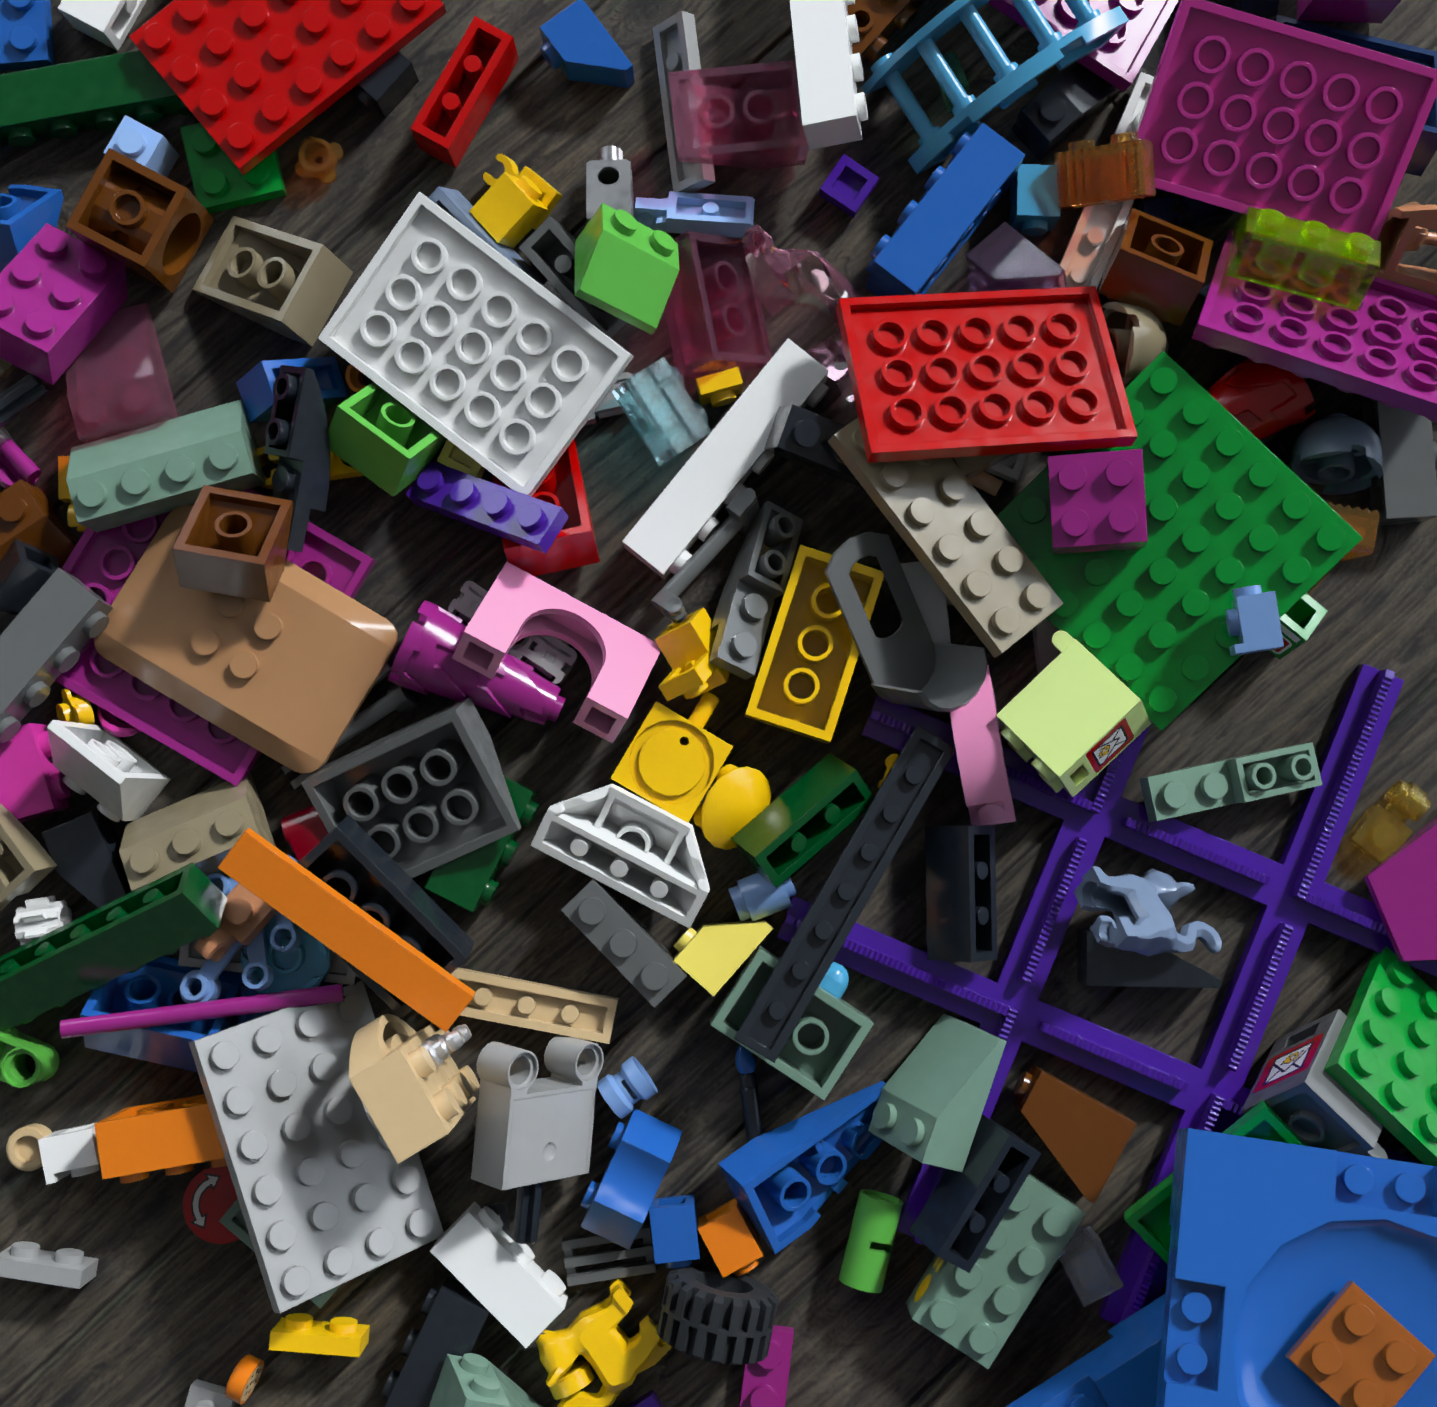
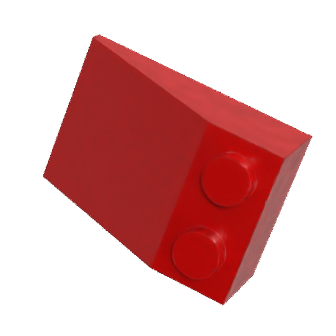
(576, 541)

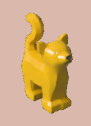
(604, 1346)

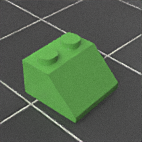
(625, 267)
(383, 438)

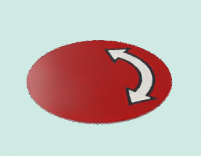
(207, 1201)

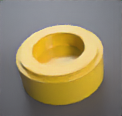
(574, 1380)

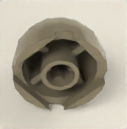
(1135, 337)

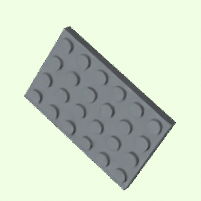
(303, 1154)

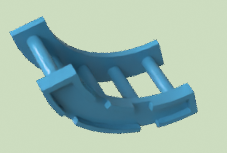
(1011, 80)

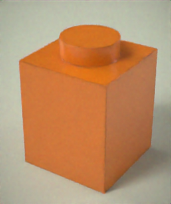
(730, 1239)

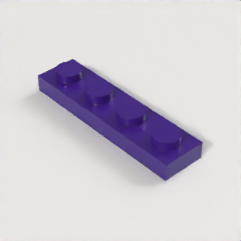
(488, 506)

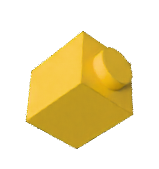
(509, 209)

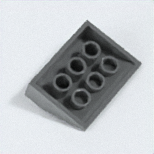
(421, 790)

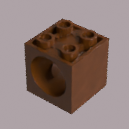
(141, 220)

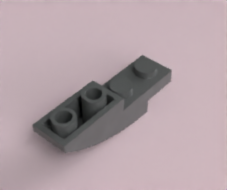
(751, 589)

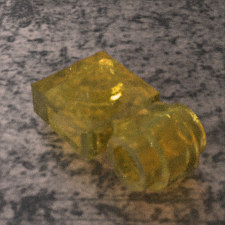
(1381, 830)

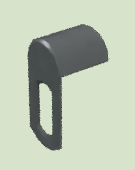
(907, 664)

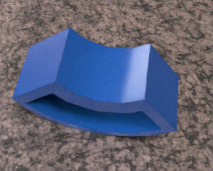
(630, 1179)

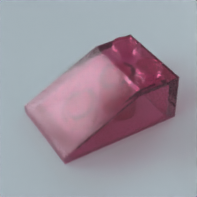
(739, 116)
(120, 378)

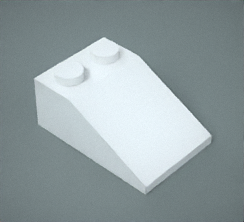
(104, 769)

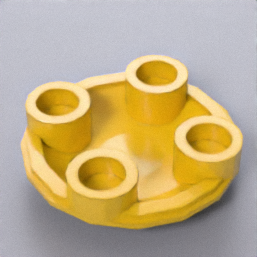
(732, 804)

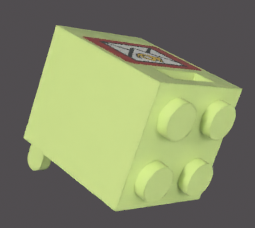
(1072, 718)

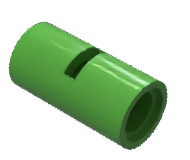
(870, 1241)

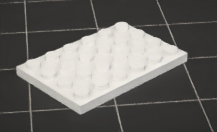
(475, 346)

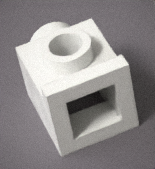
(69, 1152)

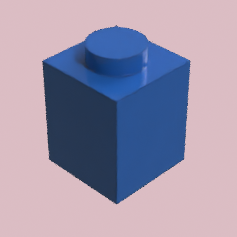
(674, 1231)

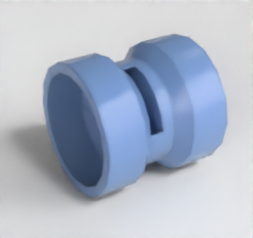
(626, 1087)

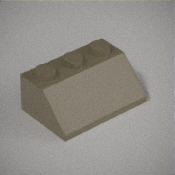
(192, 830)

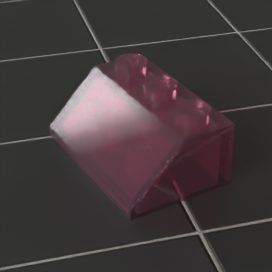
(715, 308)

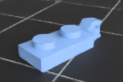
(697, 213)

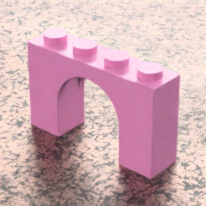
(527, 606)

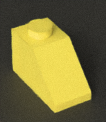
(718, 950)

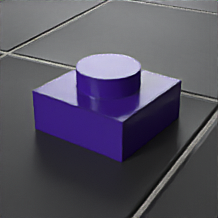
(848, 186)

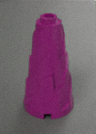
(428, 667)

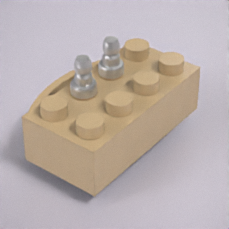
(410, 1082)

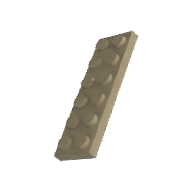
(955, 541)

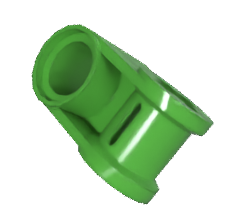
(13, 1052)

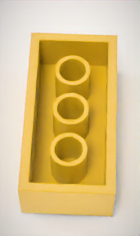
(810, 650)

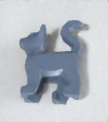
(1141, 913)

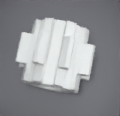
(40, 918)

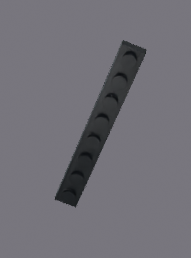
(844, 894)

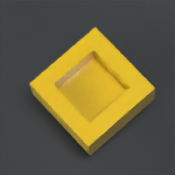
(720, 387)

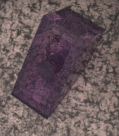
(1011, 263)

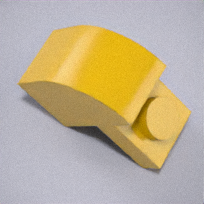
(688, 651)

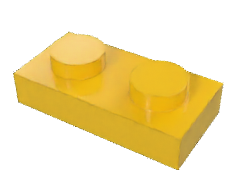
(304, 1335)

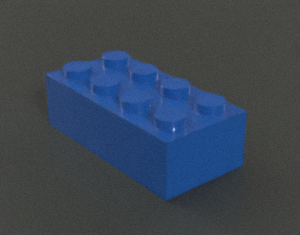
(946, 215)

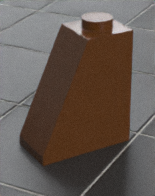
(1074, 1128)

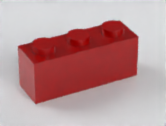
(465, 92)

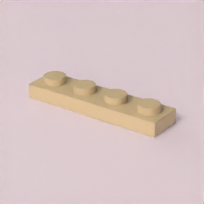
(539, 1006)

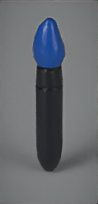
(746, 1066)

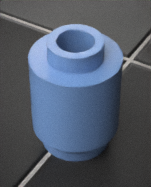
(758, 898)

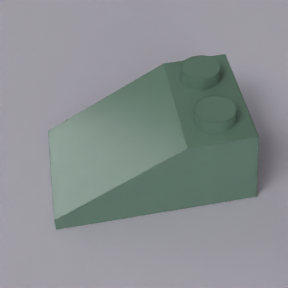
(939, 1094)
(477, 1383)

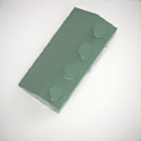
(162, 466)

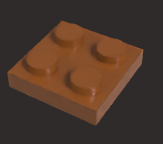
(1359, 1352)

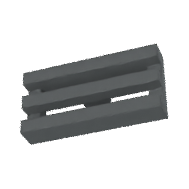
(609, 1272)

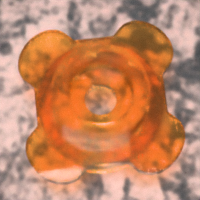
(310, 150)

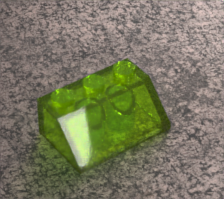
(1303, 257)

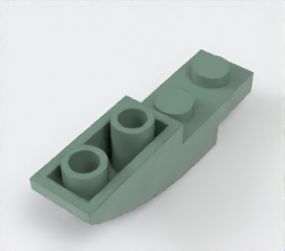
(1230, 781)

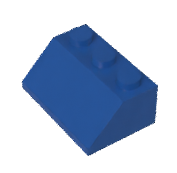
(155, 987)

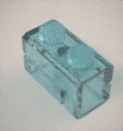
(662, 410)

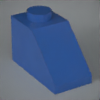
(584, 48)
(258, 384)

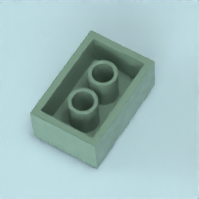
(821, 1039)

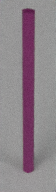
(201, 1011)

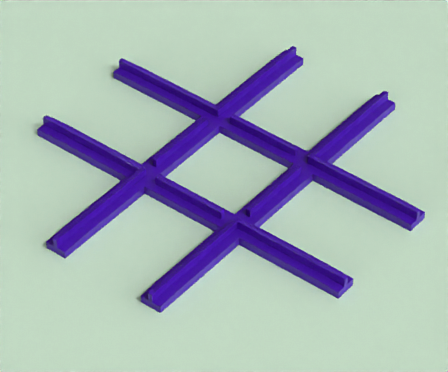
(1010, 1007)

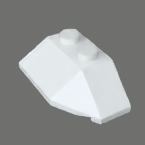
(629, 849)

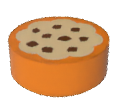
(244, 1379)

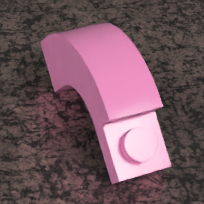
(982, 759)

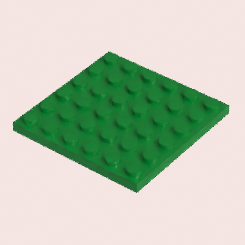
(1216, 522)

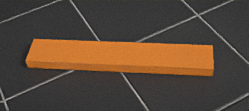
(346, 929)

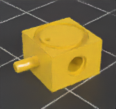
(674, 758)

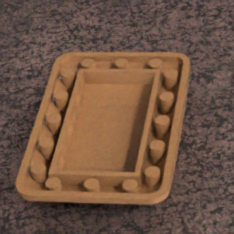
(263, 671)

